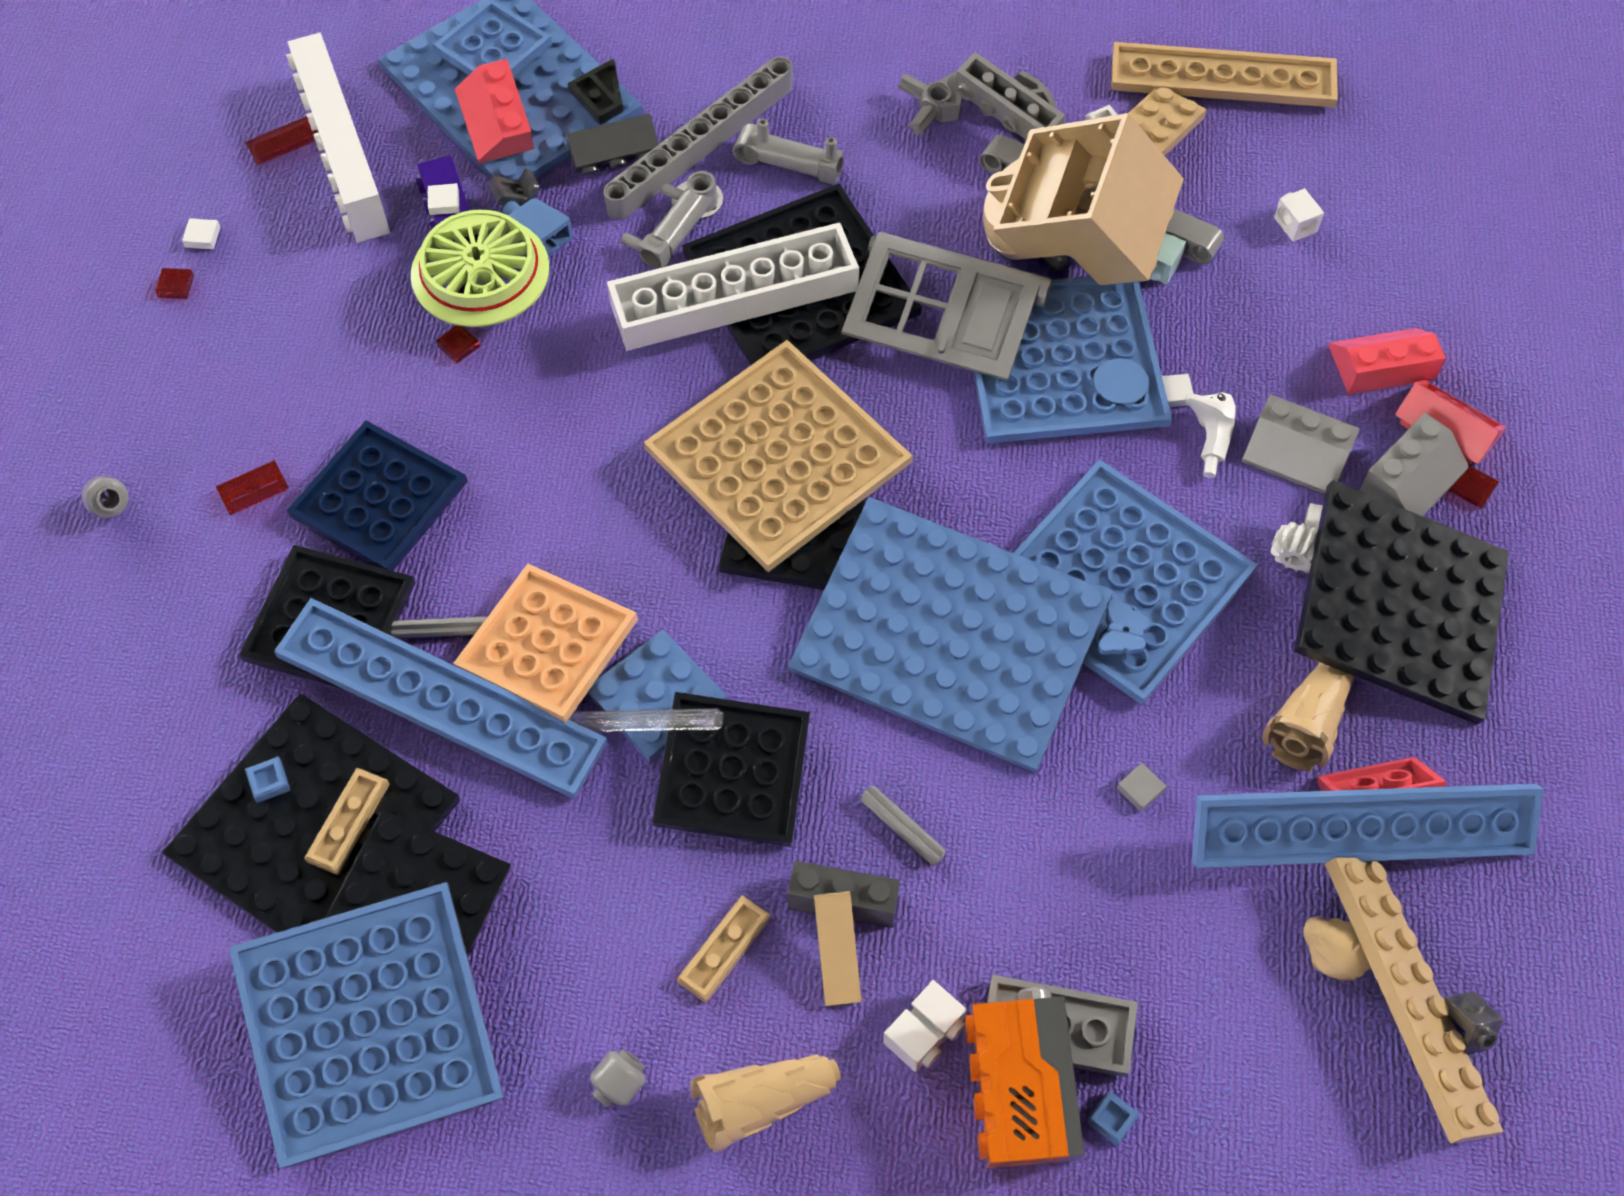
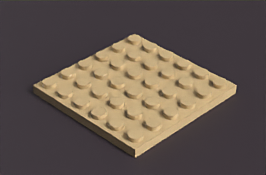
(777, 454)

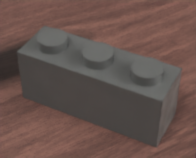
(611, 144)
(872, 896)

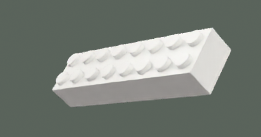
(338, 138)
(733, 286)

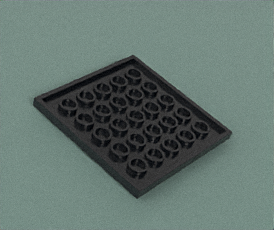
(817, 325)
(1403, 602)
(258, 849)

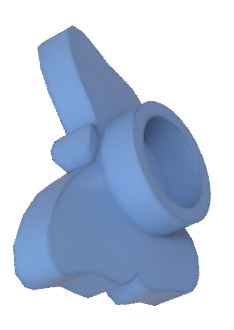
(1123, 619)

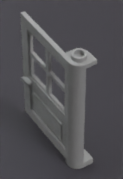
(979, 322)

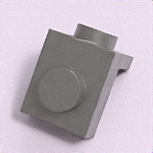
(514, 190)
(1477, 1019)

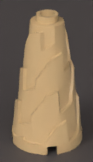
(1309, 719)
(756, 1096)

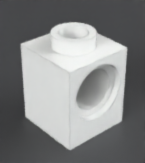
(1298, 214)

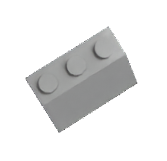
(1300, 444)
(1417, 467)

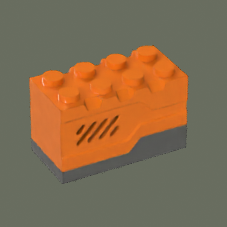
(1024, 1080)

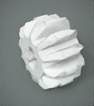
(1294, 546)

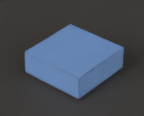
(267, 779)
(1112, 1118)

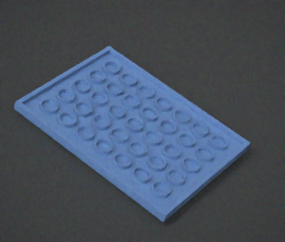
(541, 87)
(951, 633)

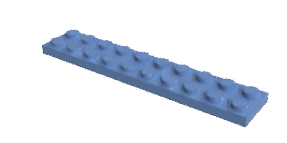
(441, 698)
(1366, 825)

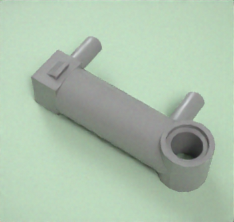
(757, 145)
(678, 222)

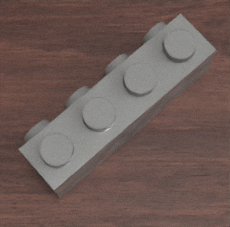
(1004, 97)

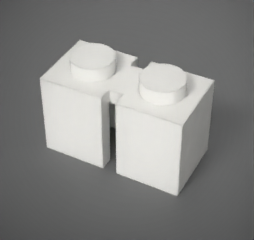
(921, 1031)

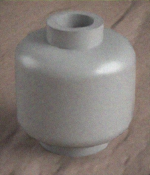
(114, 502)
(617, 1078)

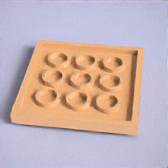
(547, 641)

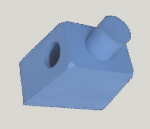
(544, 221)

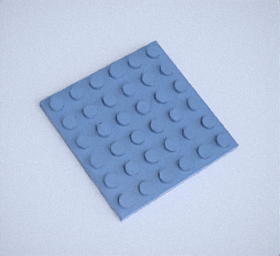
(1056, 363)
(1148, 559)
(364, 1024)

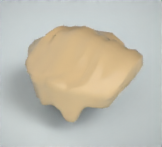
(1335, 948)

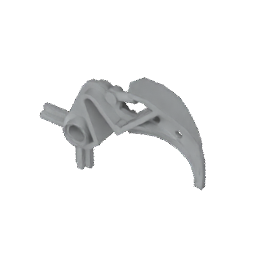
(943, 102)

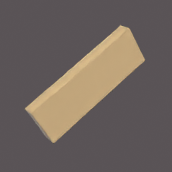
(347, 821)
(837, 948)
(723, 949)

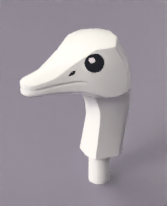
(1217, 415)

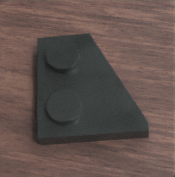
(599, 92)

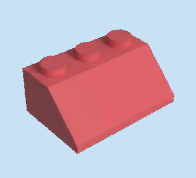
(494, 112)
(1388, 359)
(1471, 428)
(1388, 775)

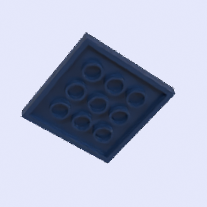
(377, 496)

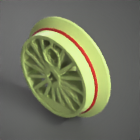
(486, 295)

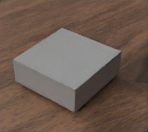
(1141, 787)

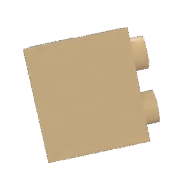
(1036, 199)

